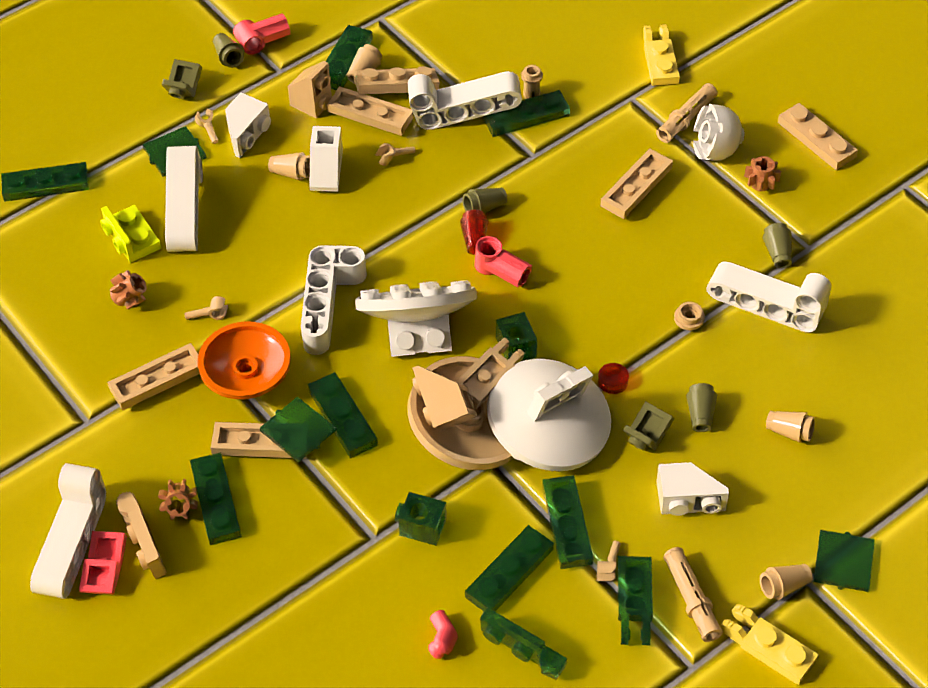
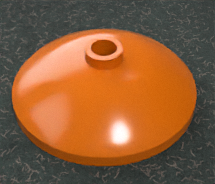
(242, 349)

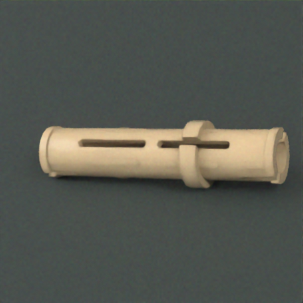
(671, 128)
(697, 604)

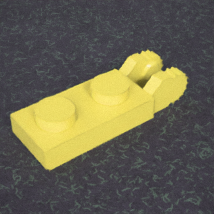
(660, 57)
(770, 644)

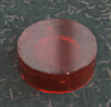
(613, 378)

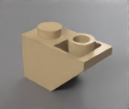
(311, 90)
(445, 400)

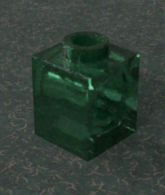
(519, 333)
(424, 530)

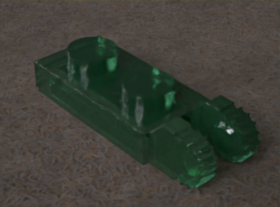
(635, 596)

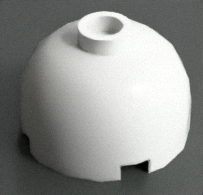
(718, 133)

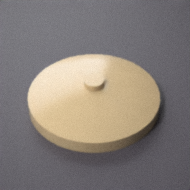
(465, 445)

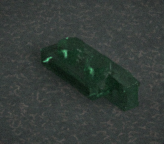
(523, 643)

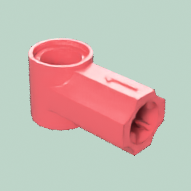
(255, 35)
(493, 259)

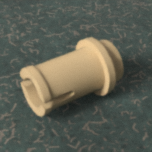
(531, 76)

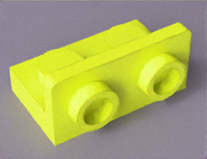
(130, 233)

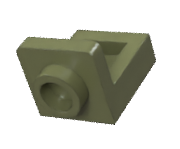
(183, 79)
(648, 427)

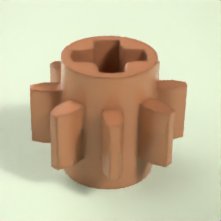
(762, 173)
(128, 289)
(174, 507)

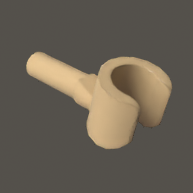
(207, 124)
(388, 152)
(216, 310)
(606, 569)

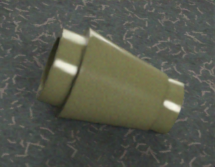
(228, 51)
(484, 199)
(779, 244)
(701, 405)

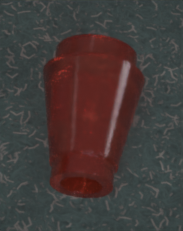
(473, 227)

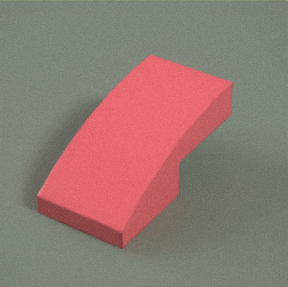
(104, 563)

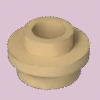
(689, 316)

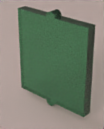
(157, 148)
(297, 429)
(844, 560)

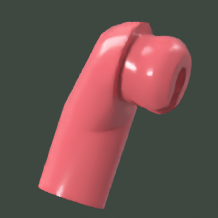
(445, 637)

